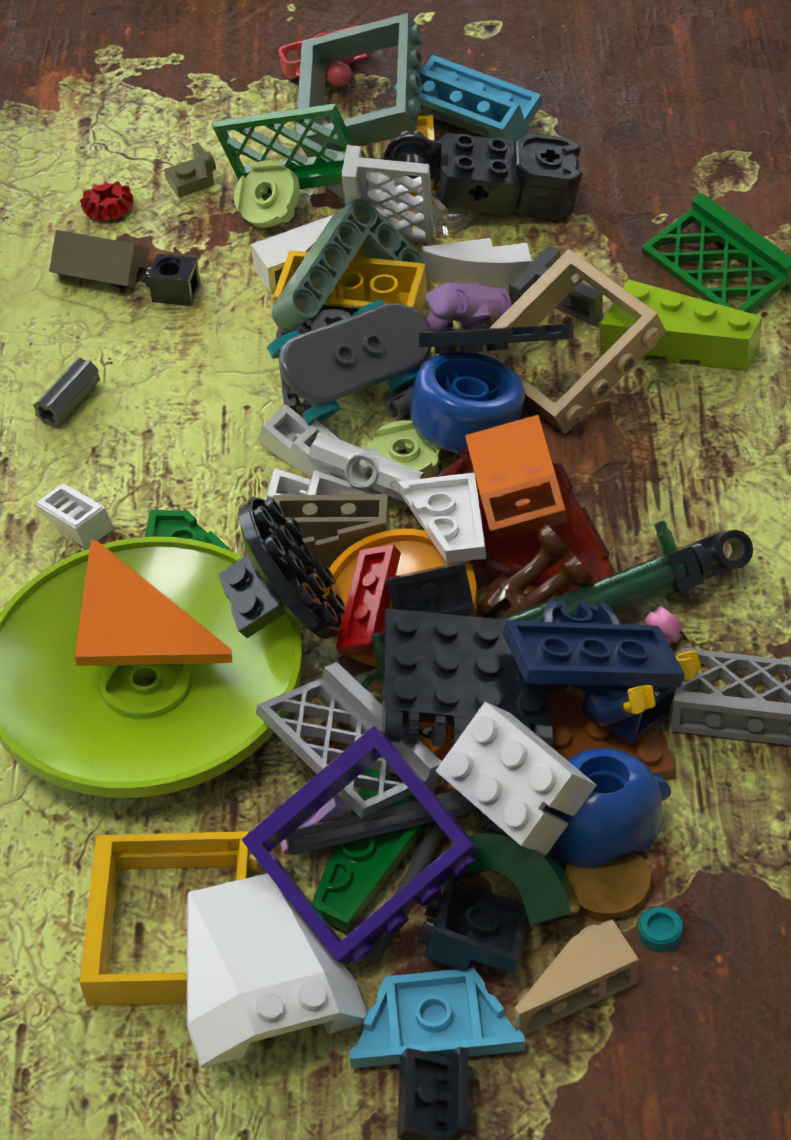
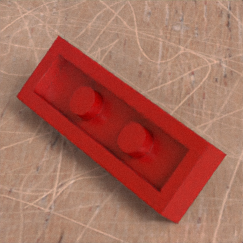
(367, 599)

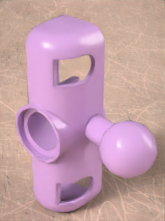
(466, 303)

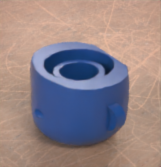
(617, 815)

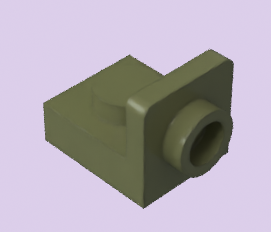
(192, 174)

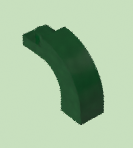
(538, 877)

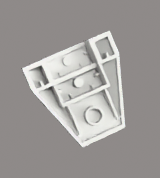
(258, 971)

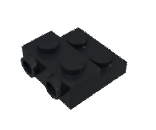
(473, 926)

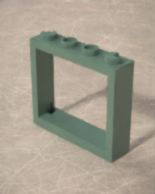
(357, 41)

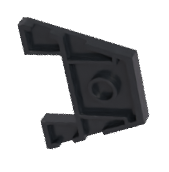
(495, 339)

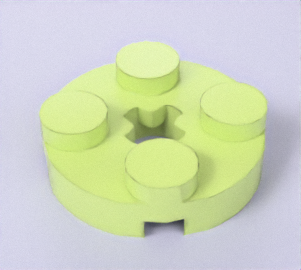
(281, 203)
(403, 435)

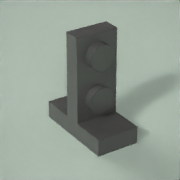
(582, 303)

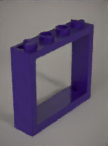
(314, 796)

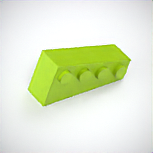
(693, 328)

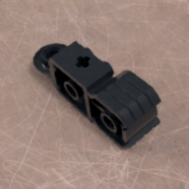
(493, 177)

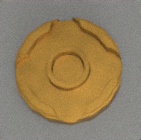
(612, 888)

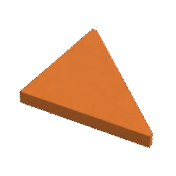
(135, 623)

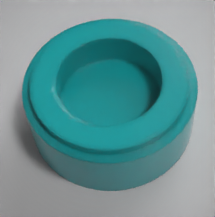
(660, 929)

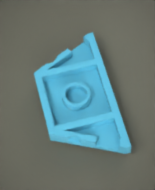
(435, 1016)

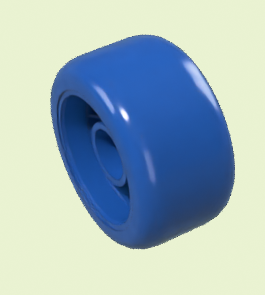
(464, 396)

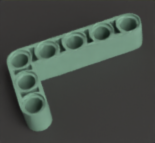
(350, 232)

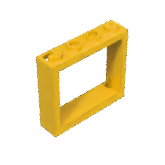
(146, 852)

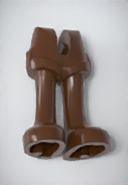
(511, 589)

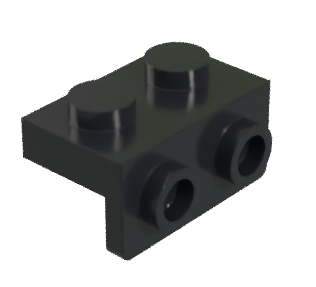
(433, 590)
(434, 1095)

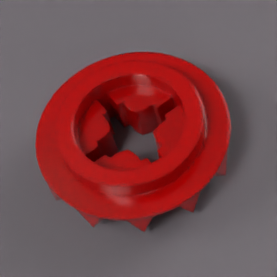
(110, 208)

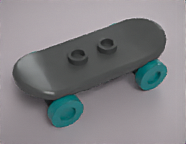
(352, 356)

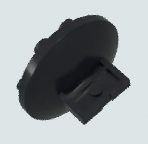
(279, 575)

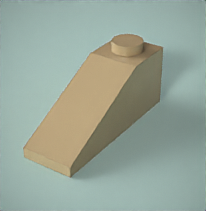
(583, 973)

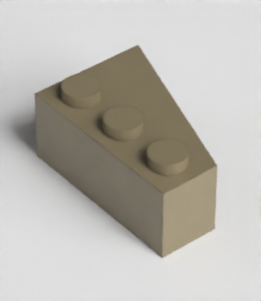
(336, 521)

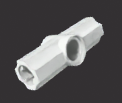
(344, 459)

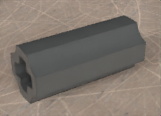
(67, 392)

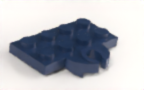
(591, 649)

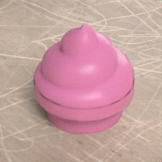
(667, 622)

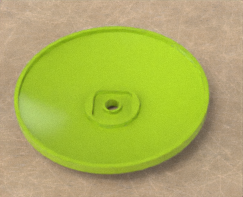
(126, 740)

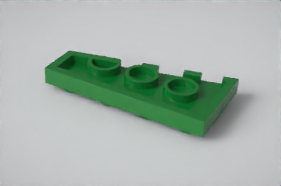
(362, 868)

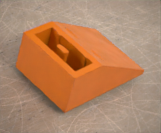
(516, 478)

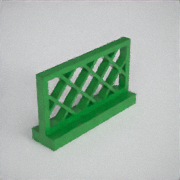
(312, 171)
(734, 235)

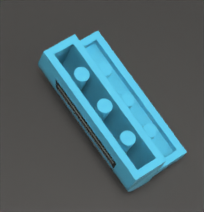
(476, 100)

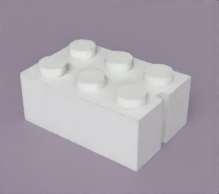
(513, 777)

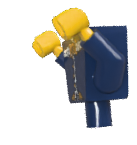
(634, 709)

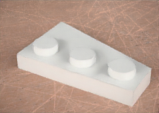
(448, 513)

